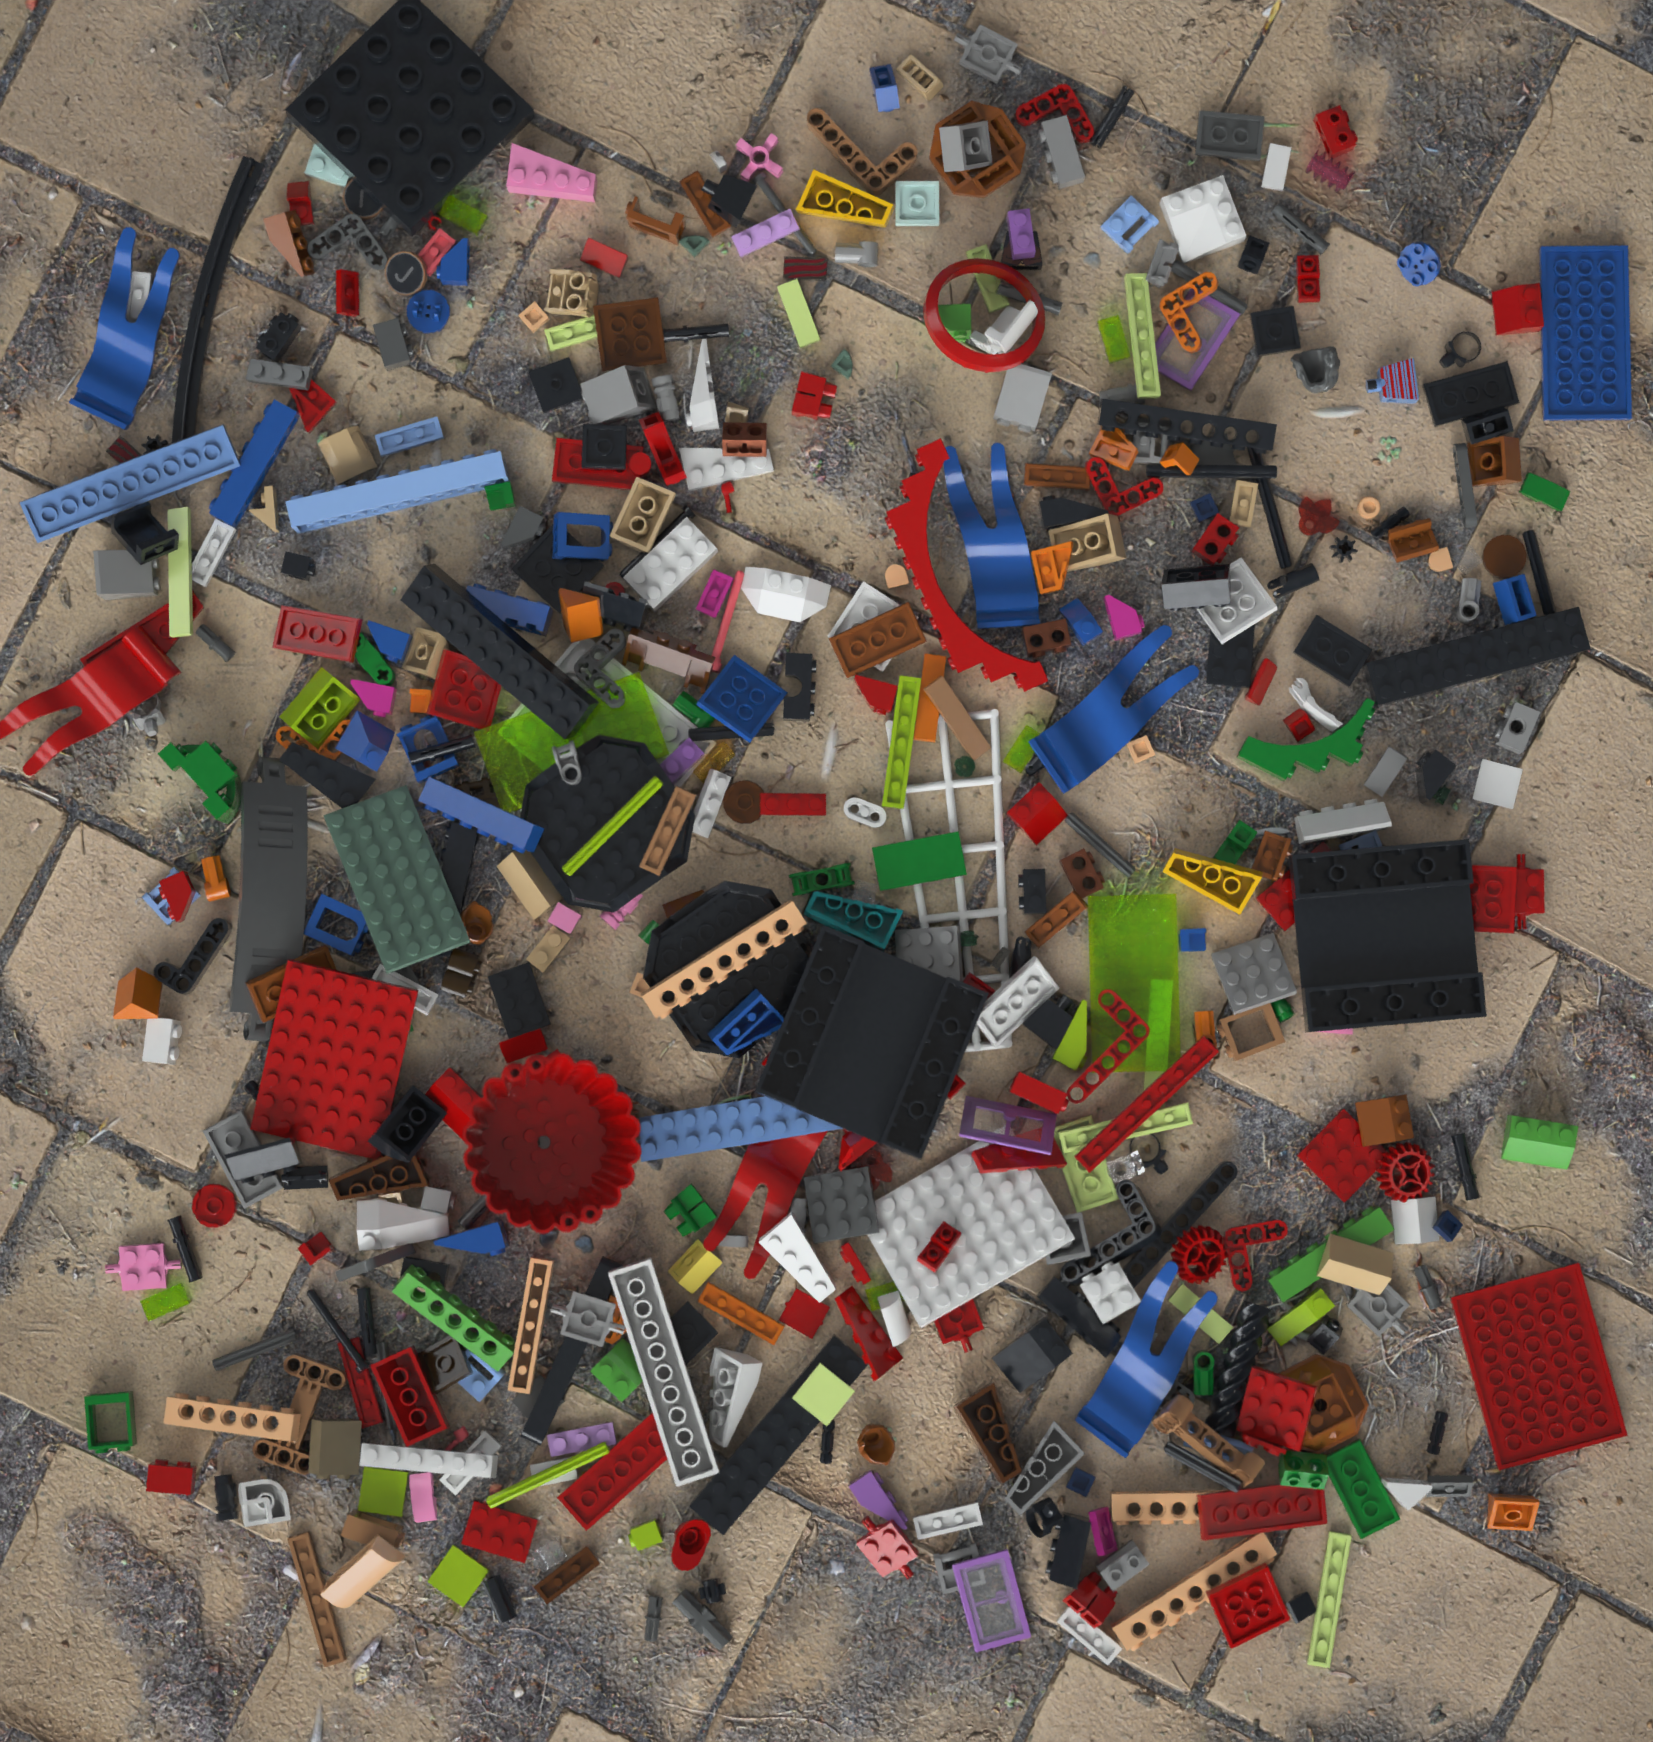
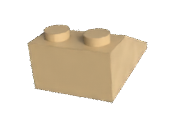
(1094, 541)

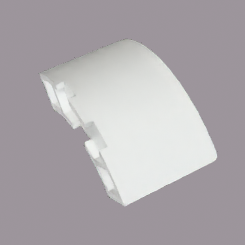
(1005, 329)

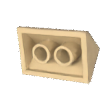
(642, 515)
(529, 883)
(1356, 1264)

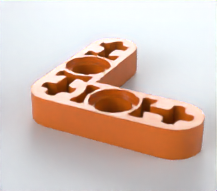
(1179, 310)
(323, 750)

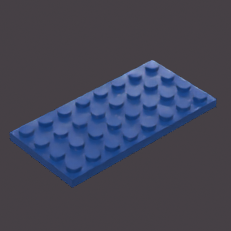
(1585, 333)

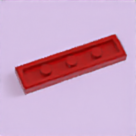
(361, 1387)

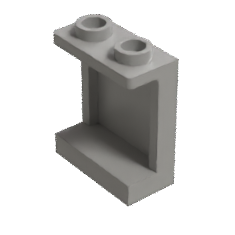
(1122, 1565)

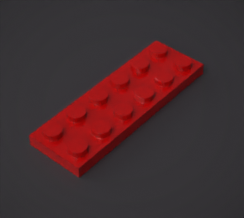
(615, 1474)
(1259, 1510)

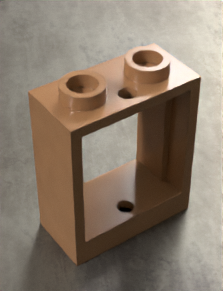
(1271, 1022)
(365, 1527)

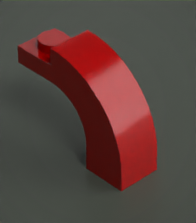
(662, 449)

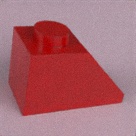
(877, 694)

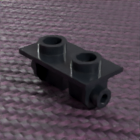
(306, 1178)

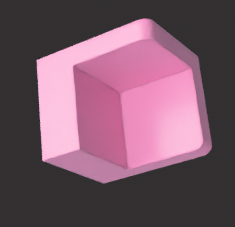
(564, 918)

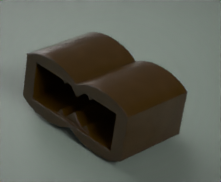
(461, 972)

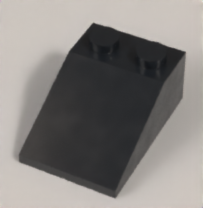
(1032, 1355)

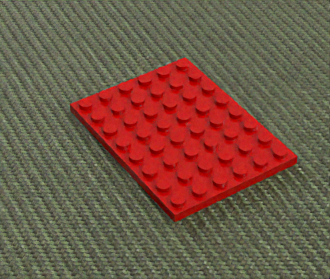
(333, 1058)
(1538, 1366)

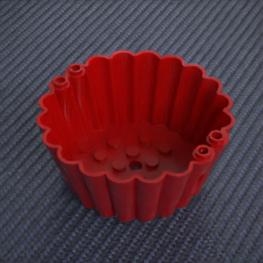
(587, 1150)

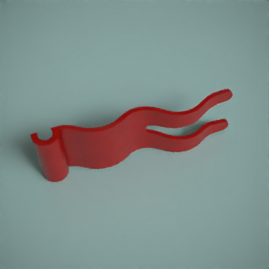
(102, 690)
(778, 1166)

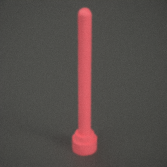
(726, 621)

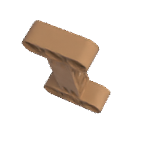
(304, 1403)
(1175, 1417)

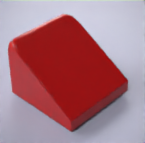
(1299, 724)

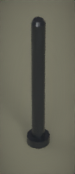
(687, 512)
(337, 1330)

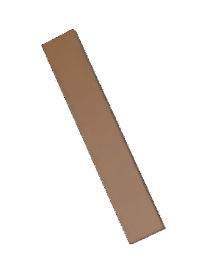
(318, 1607)

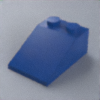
(482, 1239)

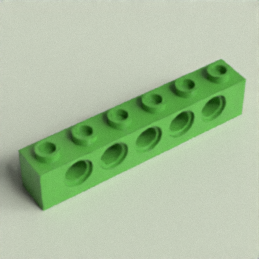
(458, 1329)

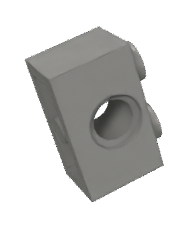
(1526, 718)

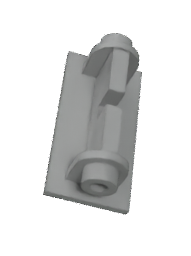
(1159, 269)

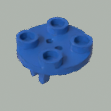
(1412, 256)
(438, 313)

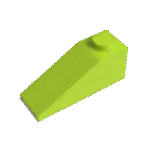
(1073, 1045)
(1301, 1316)

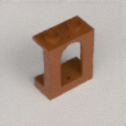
(656, 228)

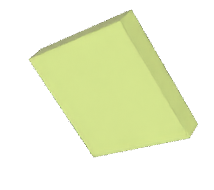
(823, 1394)

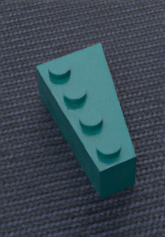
(854, 918)

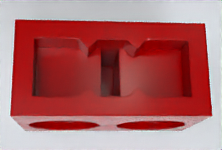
(1211, 537)

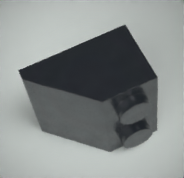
(1431, 774)

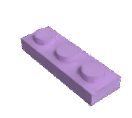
(765, 232)
(581, 1438)

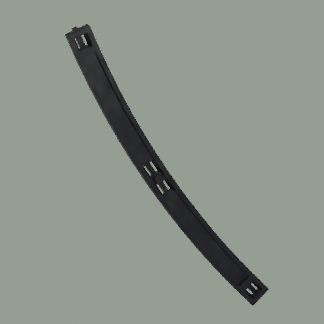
(210, 284)

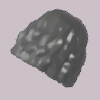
(1317, 368)

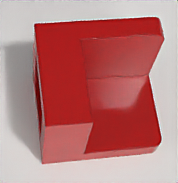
(315, 1248)

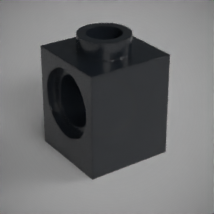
(298, 566)

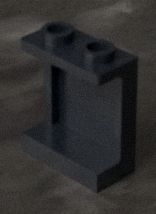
(143, 534)

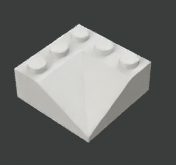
(1202, 219)

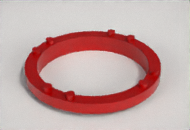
(962, 355)

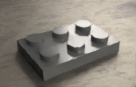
(1229, 135)

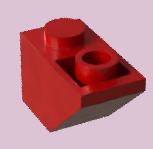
(179, 894)

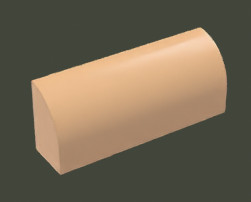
(361, 1572)

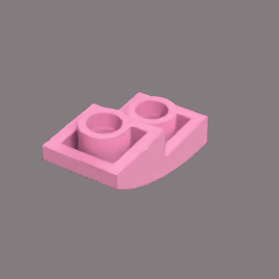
(422, 1497)

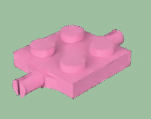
(143, 1266)

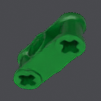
(373, 662)
(834, 876)

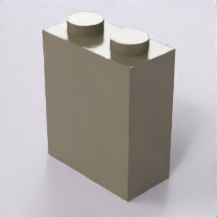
(335, 1447)

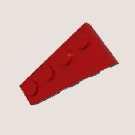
(1004, 1158)
(868, 1333)

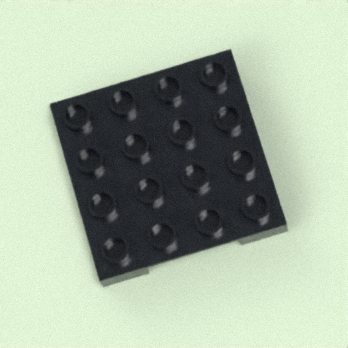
(409, 112)
(1386, 935)
(871, 1043)

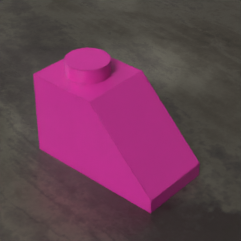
(1122, 618)
(376, 697)

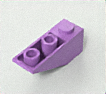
(873, 1497)

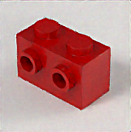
(1335, 131)
(171, 1478)

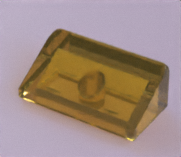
(715, 760)

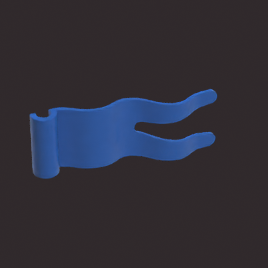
(124, 349)
(996, 556)
(1100, 723)
(1137, 1377)

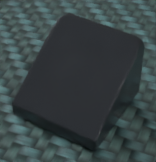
(1301, 1607)

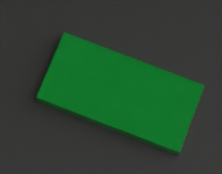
(919, 861)
(1360, 1489)

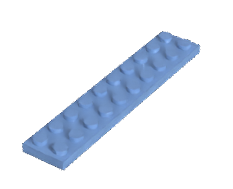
(130, 483)
(723, 1127)

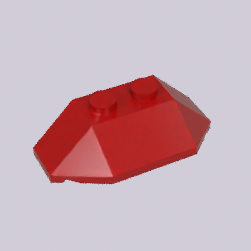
(852, 1147)

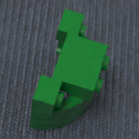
(211, 773)

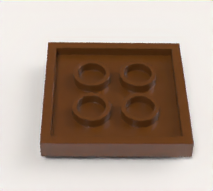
(630, 334)

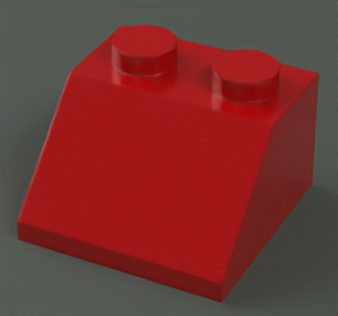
(1517, 309)
(1037, 813)

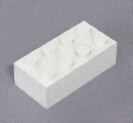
(670, 564)

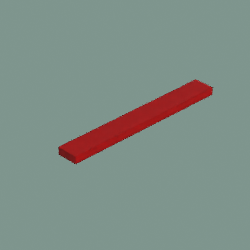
(1146, 1103)

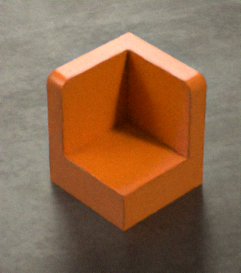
(1181, 456)
(419, 700)

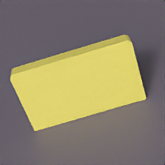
(694, 1267)

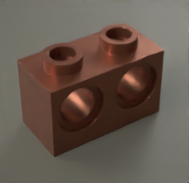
(744, 439)
(1045, 632)
(1076, 876)

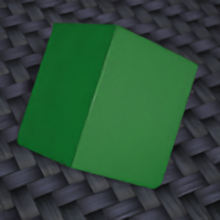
(500, 496)

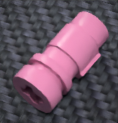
(613, 919)

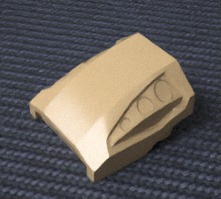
(572, 293)
(347, 454)

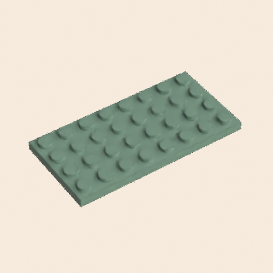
(396, 879)

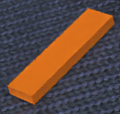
(927, 713)
(741, 1313)

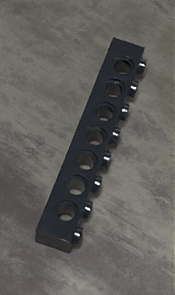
(1264, 431)

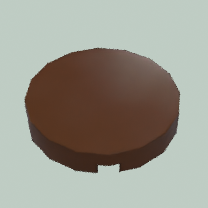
(1504, 556)
(743, 802)

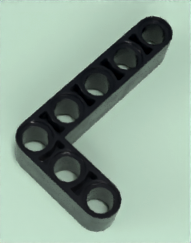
(1119, 1239)

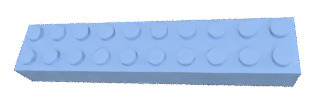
(396, 492)

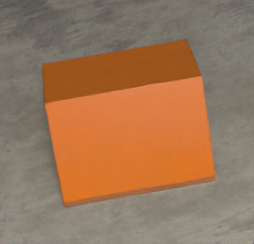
(580, 615)
(138, 996)
(1511, 1511)

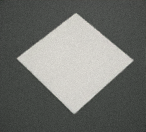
(1497, 784)

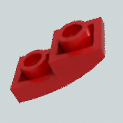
(1308, 278)
(939, 1246)

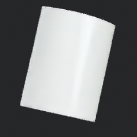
(895, 1317)

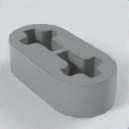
(734, 1241)

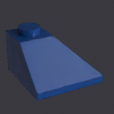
(366, 741)

